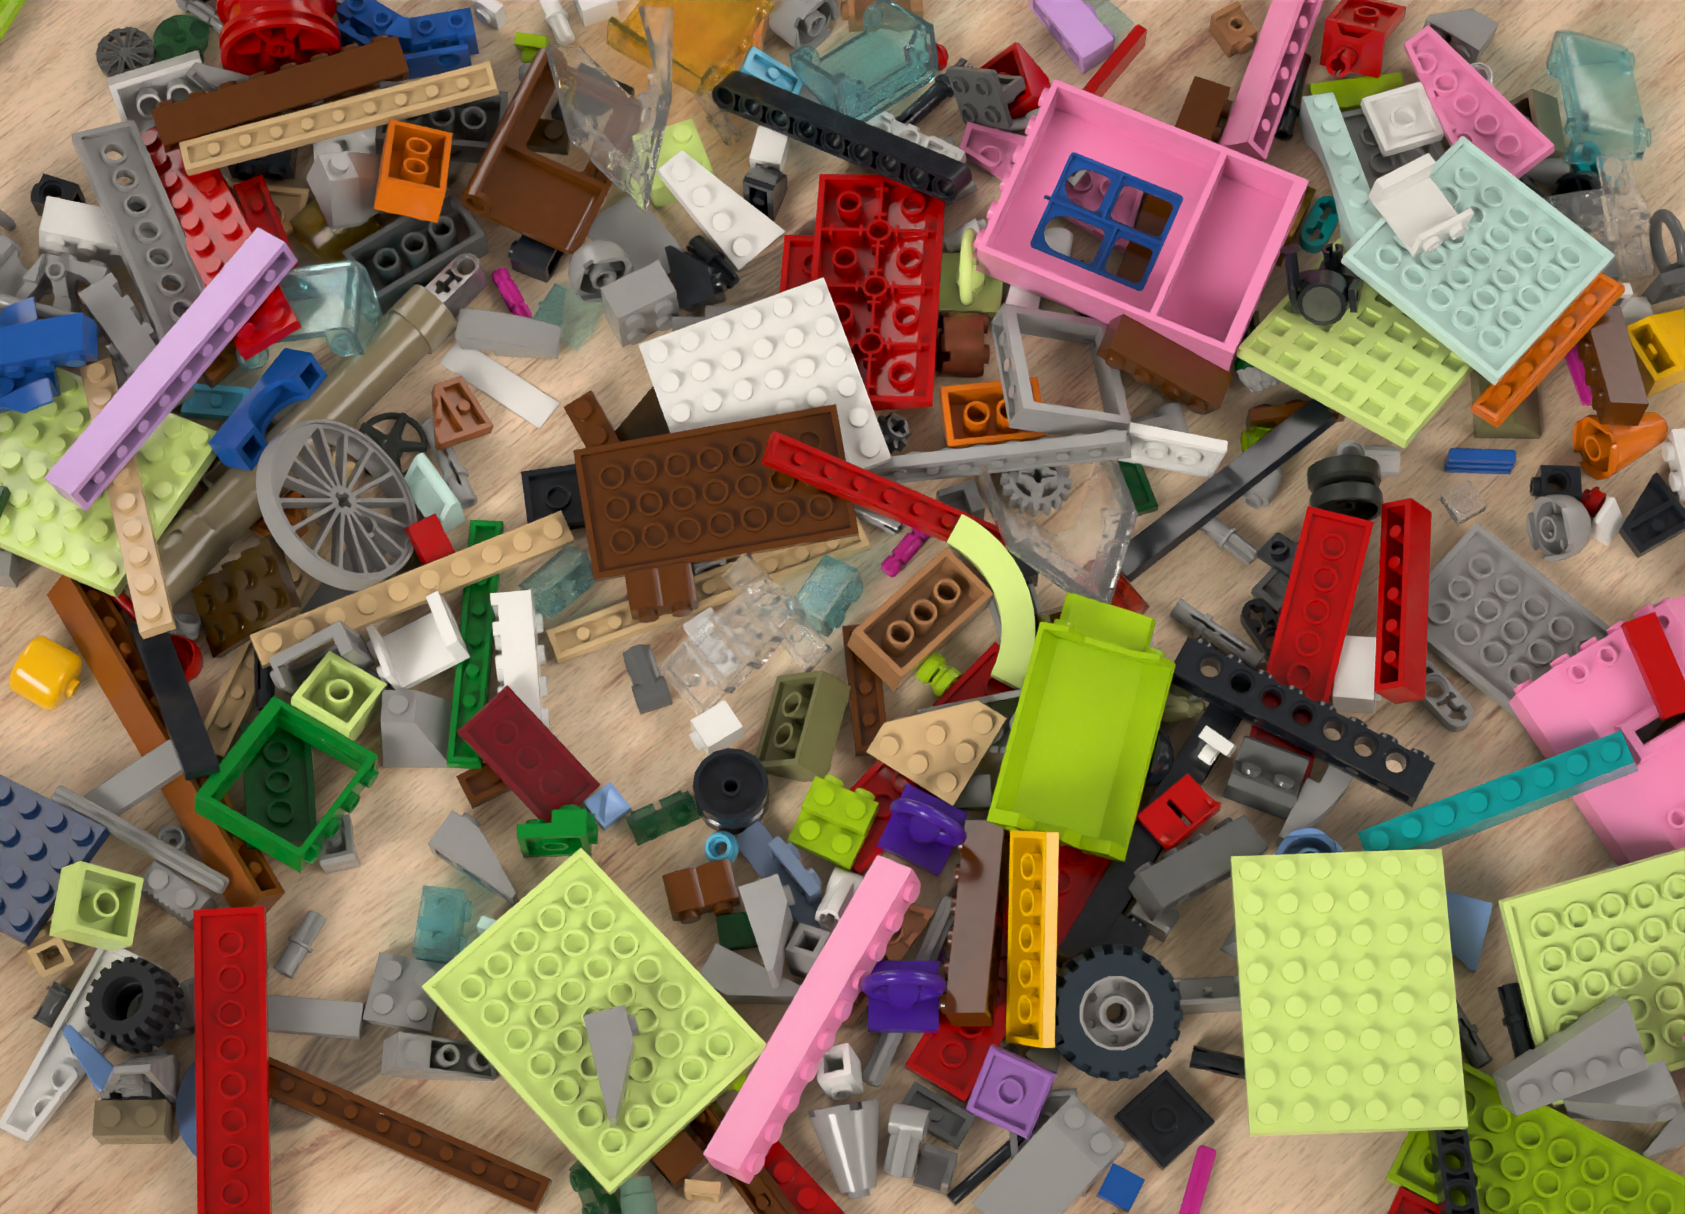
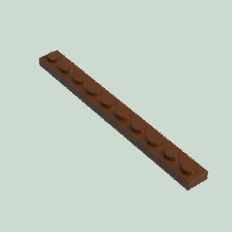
(407, 1137)

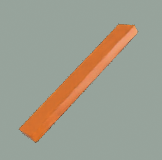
(1503, 398)

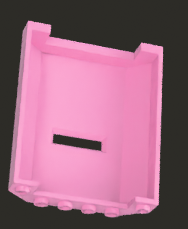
(1605, 694)

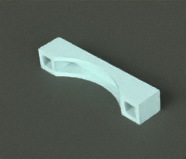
(1330, 140)

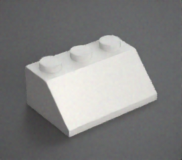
(145, 87)

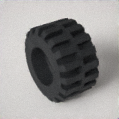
(117, 990)

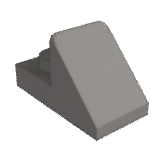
(340, 851)

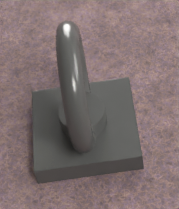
(1671, 280)

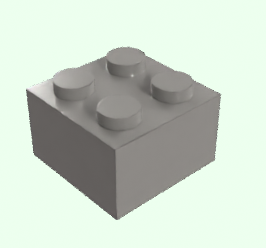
(640, 304)

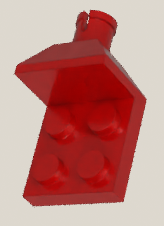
(1357, 36)

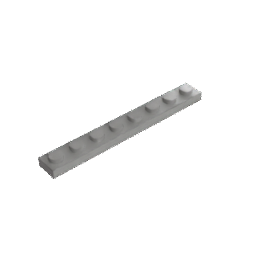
(1007, 457)

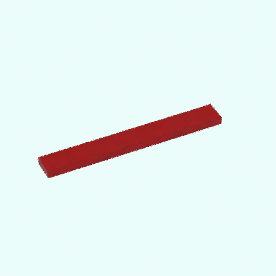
(865, 488)

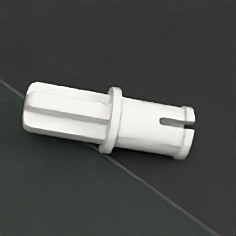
(557, 19)

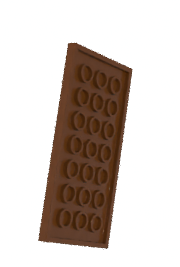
(706, 495)

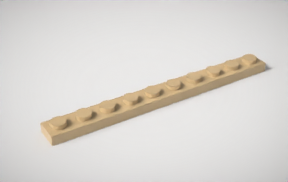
(338, 118)
(132, 518)
(412, 587)
(616, 622)
(238, 688)

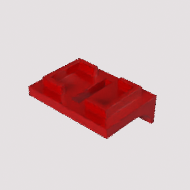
(1190, 801)

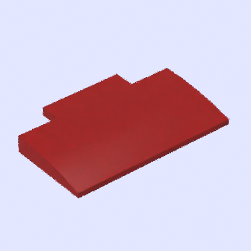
(883, 271)

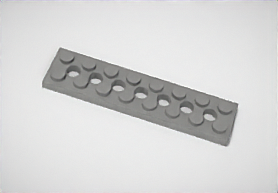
(126, 224)

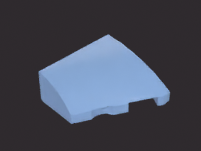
(1467, 927)

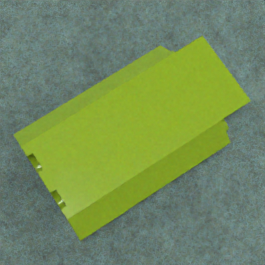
(1084, 729)

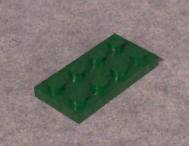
(281, 787)

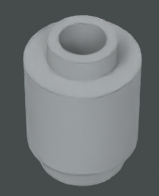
(1264, 491)

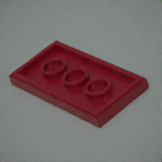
(527, 755)

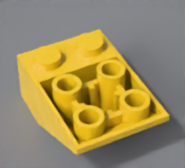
(1659, 350)

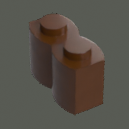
(661, 592)
(701, 891)

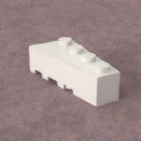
(81, 232)
(519, 649)

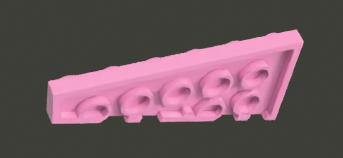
(1473, 107)
(994, 153)

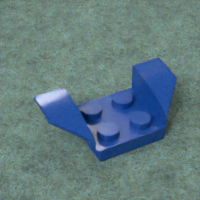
(35, 387)

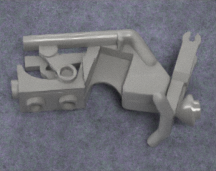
(49, 271)

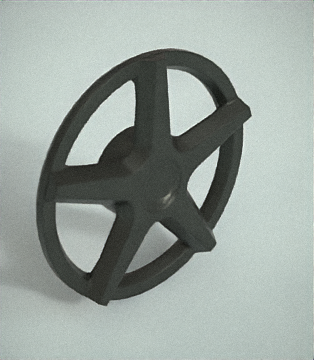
(392, 442)

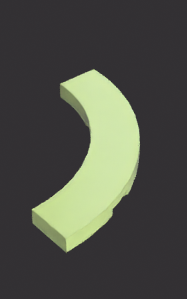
(1009, 593)

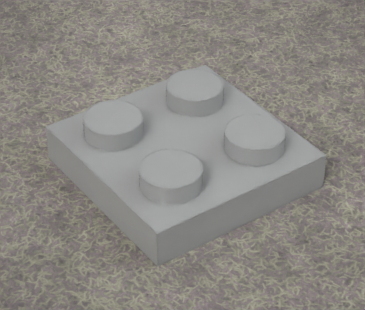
(398, 995)

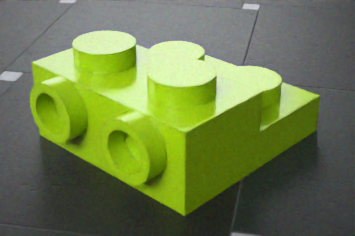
(834, 821)

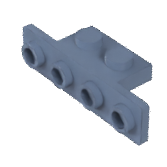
(773, 857)

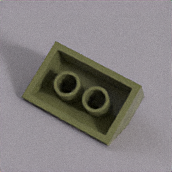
(1520, 424)
(802, 725)

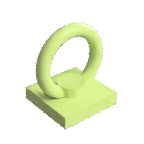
(964, 287)

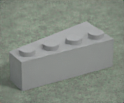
(1583, 1056)

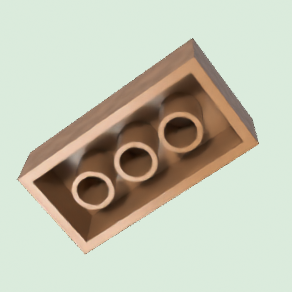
(920, 619)

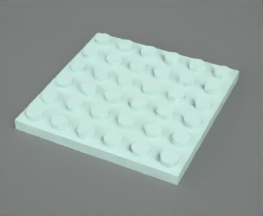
(1498, 281)

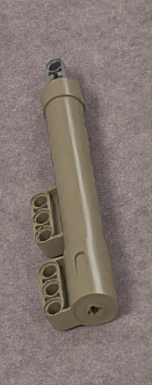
(413, 328)

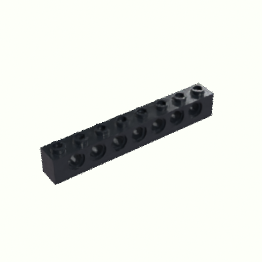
(1308, 737)

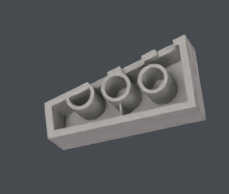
(121, 325)

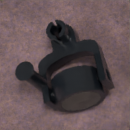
(1322, 292)

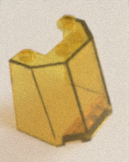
(705, 38)

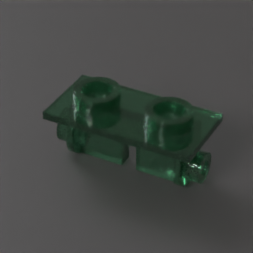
(650, 823)
(589, 1192)

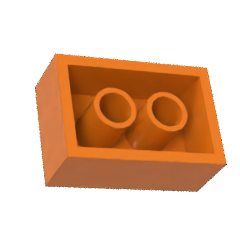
(413, 171)
(979, 416)

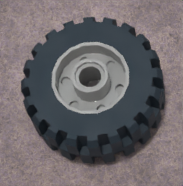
(1146, 1020)

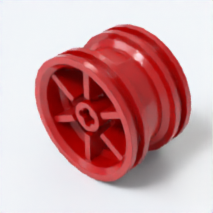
(275, 33)

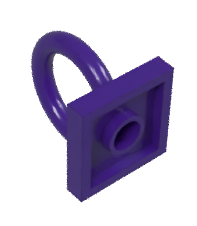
(923, 830)
(904, 997)

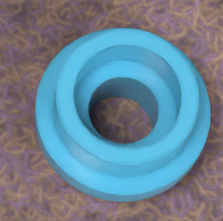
(715, 840)

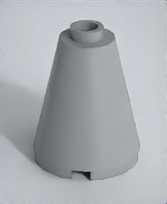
(850, 1144)

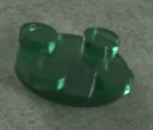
(180, 36)

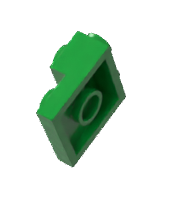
(568, 832)

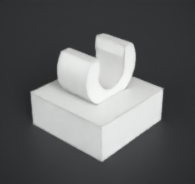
(1215, 744)

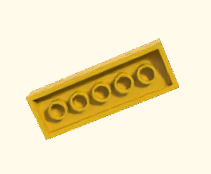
(1032, 938)

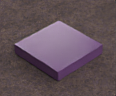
(1011, 1091)

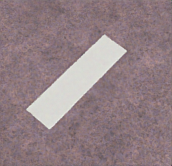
(500, 384)

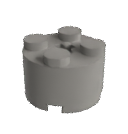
(803, 21)

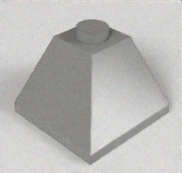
(414, 729)

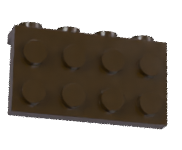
(245, 596)

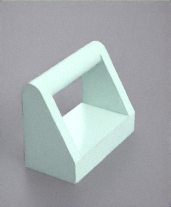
(433, 494)

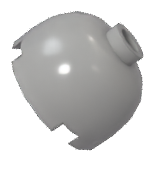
(595, 266)
(1558, 526)

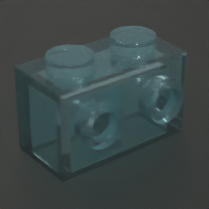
(559, 581)
(829, 594)
(441, 924)

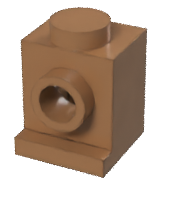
(1233, 30)

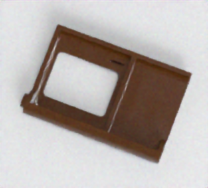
(530, 189)

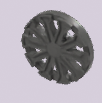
(126, 53)

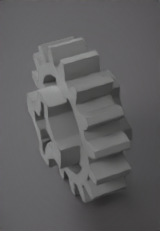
(1031, 495)

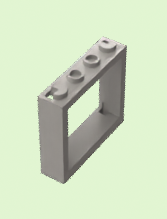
(1048, 418)

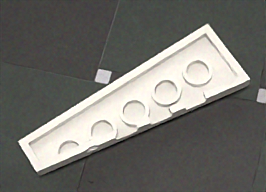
(56, 1067)

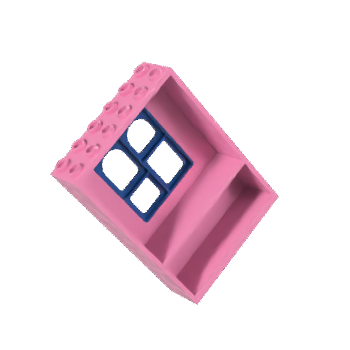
(1204, 265)

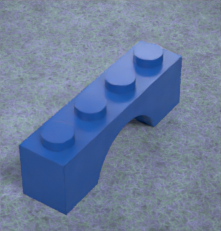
(287, 380)

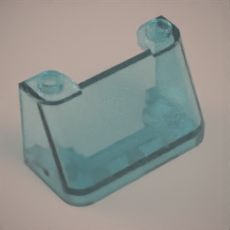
(875, 67)
(1597, 96)
(330, 303)

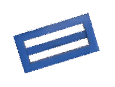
(1479, 461)

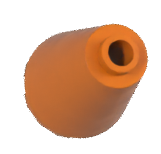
(1613, 447)

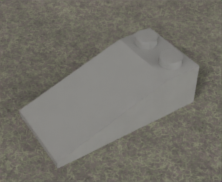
(1054, 1165)

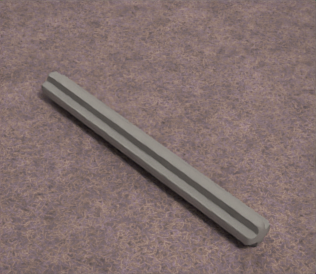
(142, 840)
(928, 951)

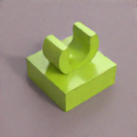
(530, 45)

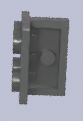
(984, 95)
(1266, 777)

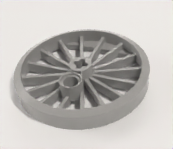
(335, 502)

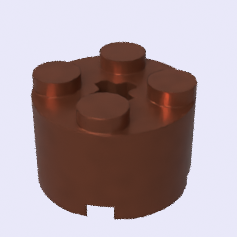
(961, 344)

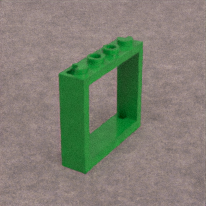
(283, 715)

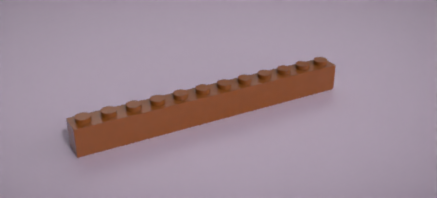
(120, 673)

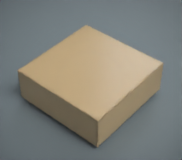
(703, 1190)

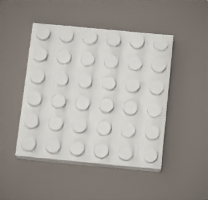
(763, 363)

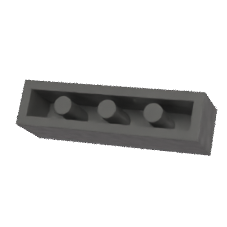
(1194, 868)

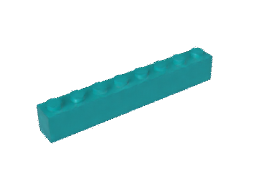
(1504, 797)

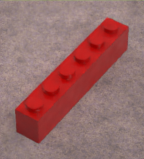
(1403, 601)

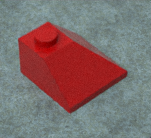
(1018, 62)

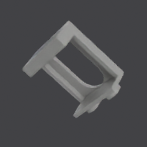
(348, 646)

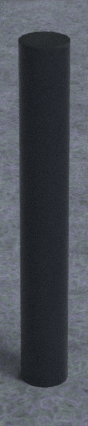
(982, 1172)

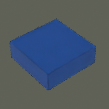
(1120, 1188)

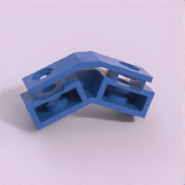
(368, 19)

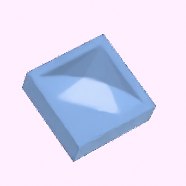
(607, 806)

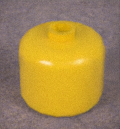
(46, 673)

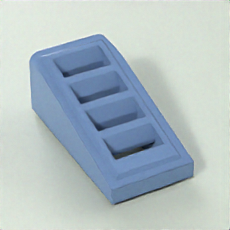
(92, 1061)

